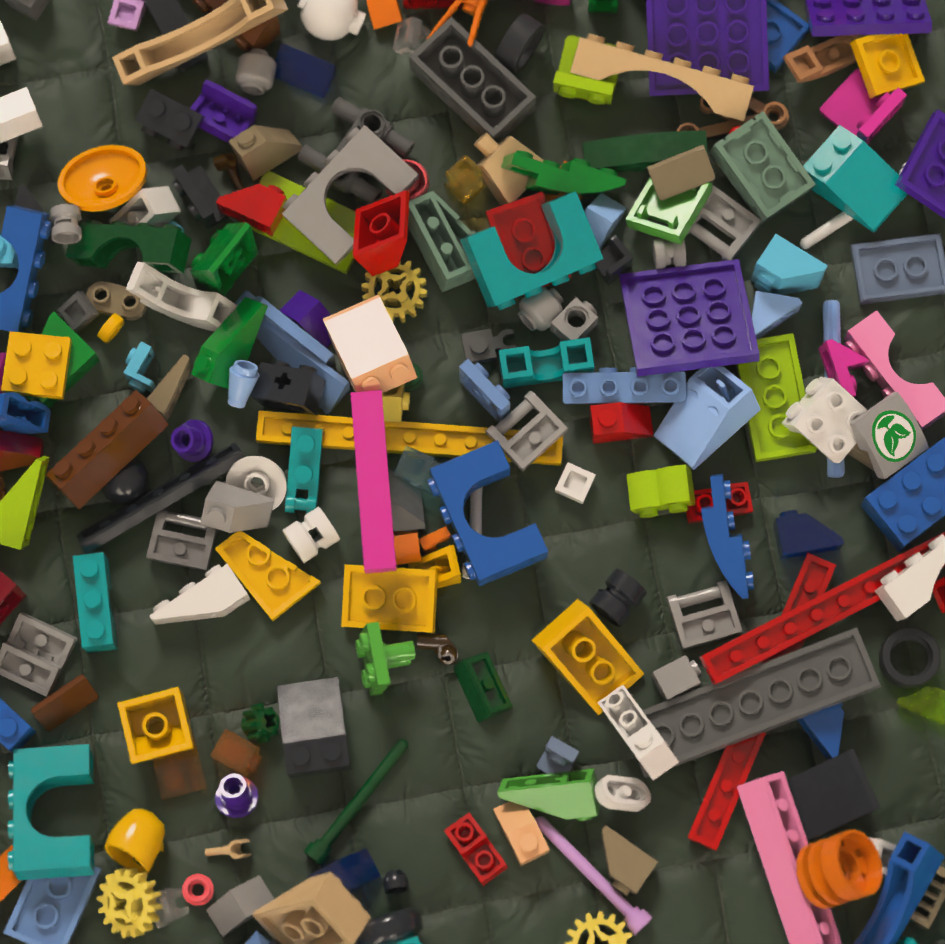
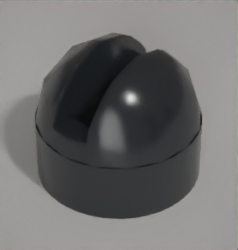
(395, 882)

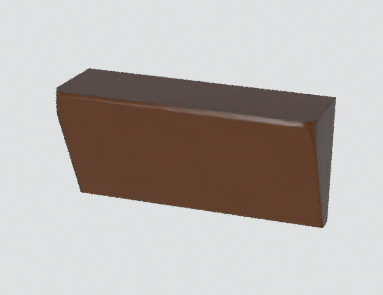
(64, 703)

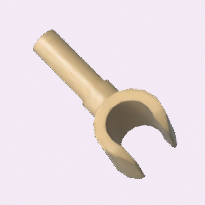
(232, 849)

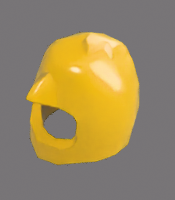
(137, 836)

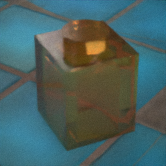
(236, 753)

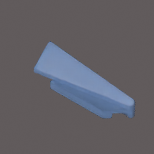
(296, 347)

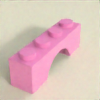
(872, 340)

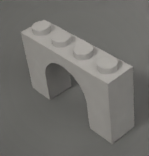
(362, 153)

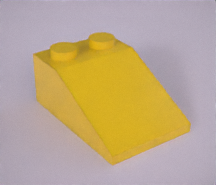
(587, 654)

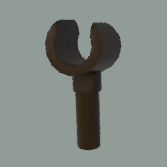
(228, 163)

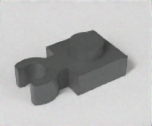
(482, 346)

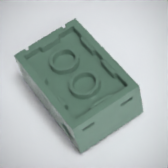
(761, 167)

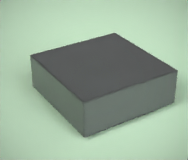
(78, 311)

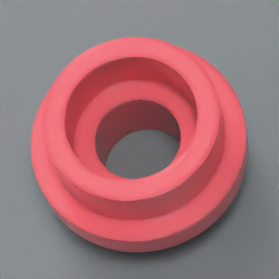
(188, 885)

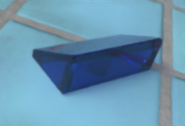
(304, 70)

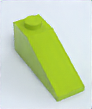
(20, 506)

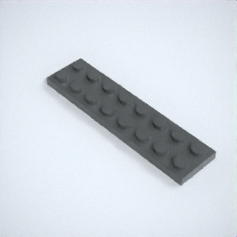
(764, 697)

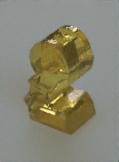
(464, 179)

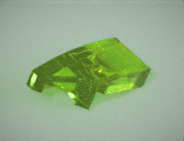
(926, 703)

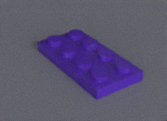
(867, 17)

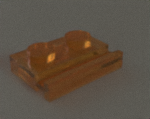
(180, 773)

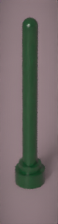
(320, 848)

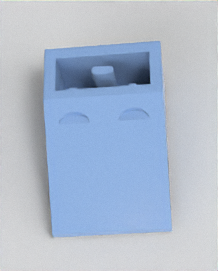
(713, 411)

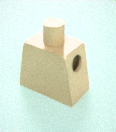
(503, 184)

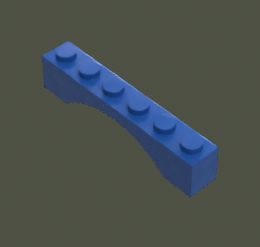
(906, 881)

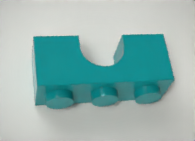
(529, 367)
(93, 602)

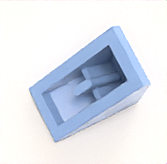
(603, 217)
(772, 310)

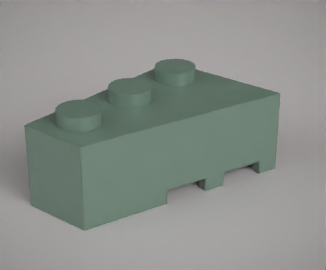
(438, 237)

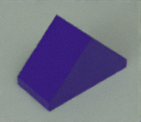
(308, 315)

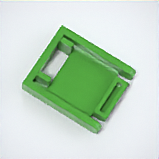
(675, 211)

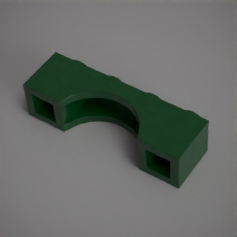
(161, 248)

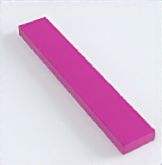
(373, 482)

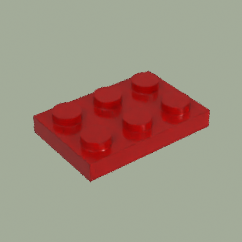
(524, 233)

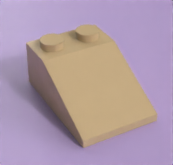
(314, 913)

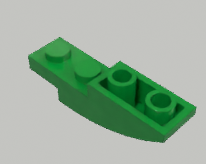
(558, 181)

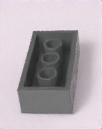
(472, 82)

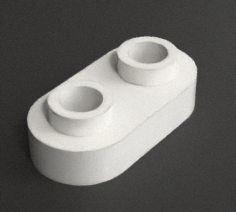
(622, 793)

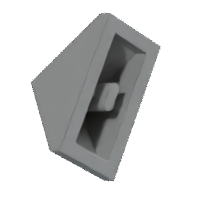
(239, 905)

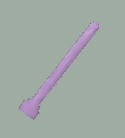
(634, 917)

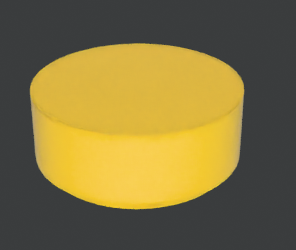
(110, 328)

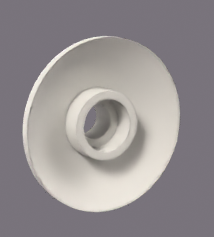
(274, 480)

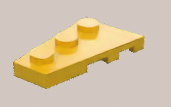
(267, 576)

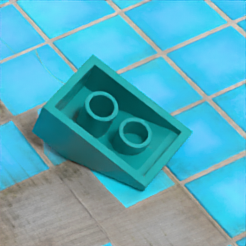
(854, 179)

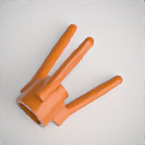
(471, 7)

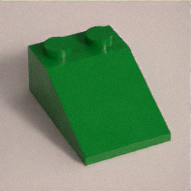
(225, 258)

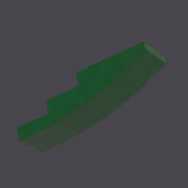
(639, 151)

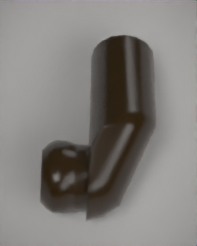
(441, 645)

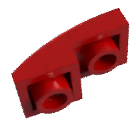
(739, 504)
(476, 849)

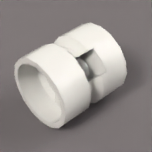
(301, 540)

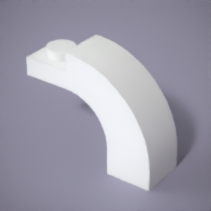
(178, 301)

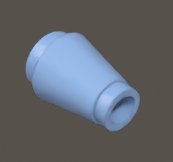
(242, 380)

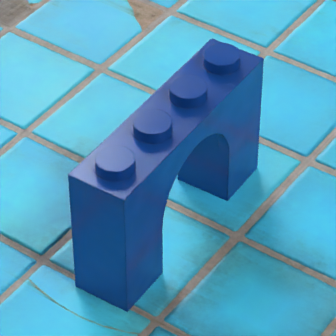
(486, 556)

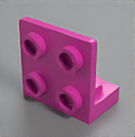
(858, 113)

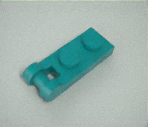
(304, 468)

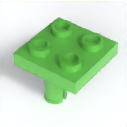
(380, 657)

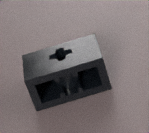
(288, 387)

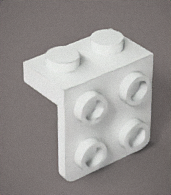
(825, 418)

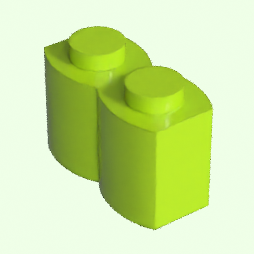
(661, 490)

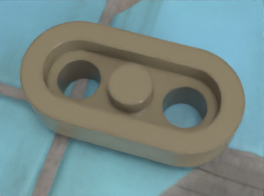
(115, 301)

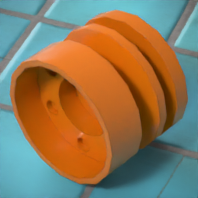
(839, 869)

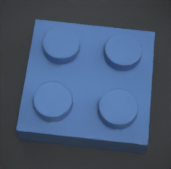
(491, 397)

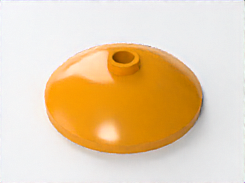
(102, 178)

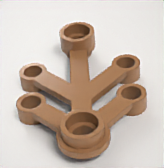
(723, 128)

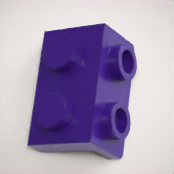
(224, 111)

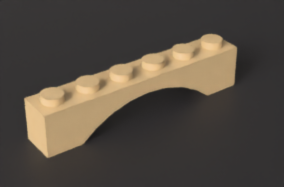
(176, 47)
(722, 94)

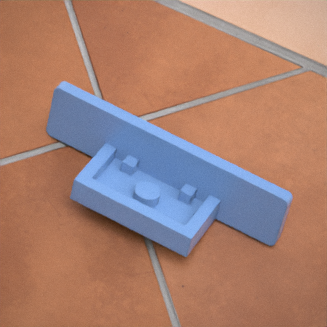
(624, 387)

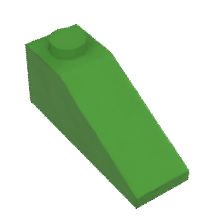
(558, 794)

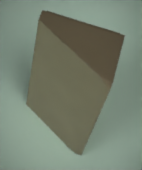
(681, 173)

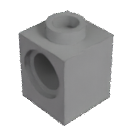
(564, 331)
(677, 678)

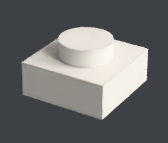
(575, 483)

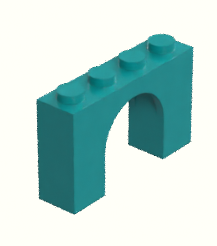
(573, 251)
(33, 774)

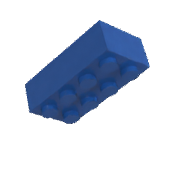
(910, 499)

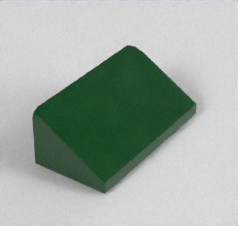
(482, 686)

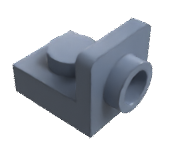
(557, 757)

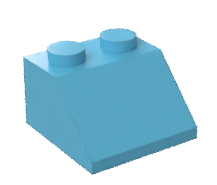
(786, 269)

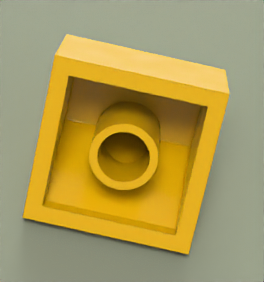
(156, 725)

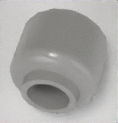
(255, 72)
(540, 310)

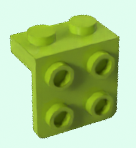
(575, 85)

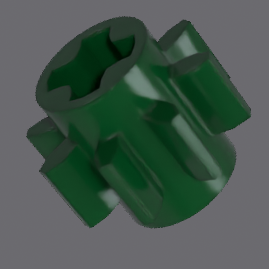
(260, 723)

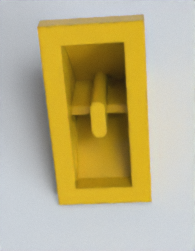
(445, 562)

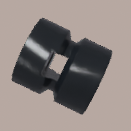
(618, 597)

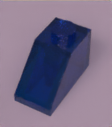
(803, 534)
(353, 870)

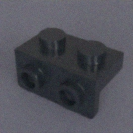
(169, 118)
(200, 194)

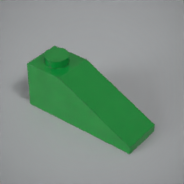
(229, 343)

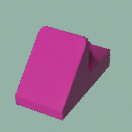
(839, 361)

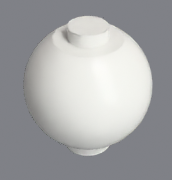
(331, 18)

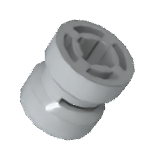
(66, 224)
(668, 253)

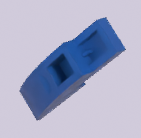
(727, 549)

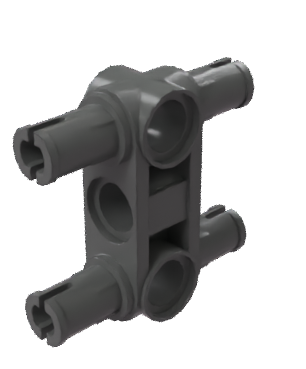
(358, 118)

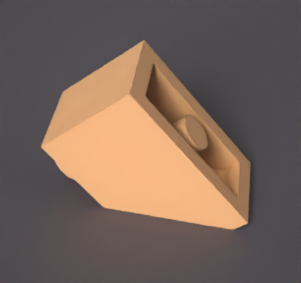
(521, 832)

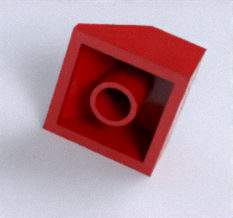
(381, 233)

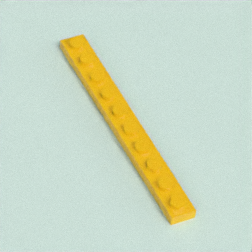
(428, 438)

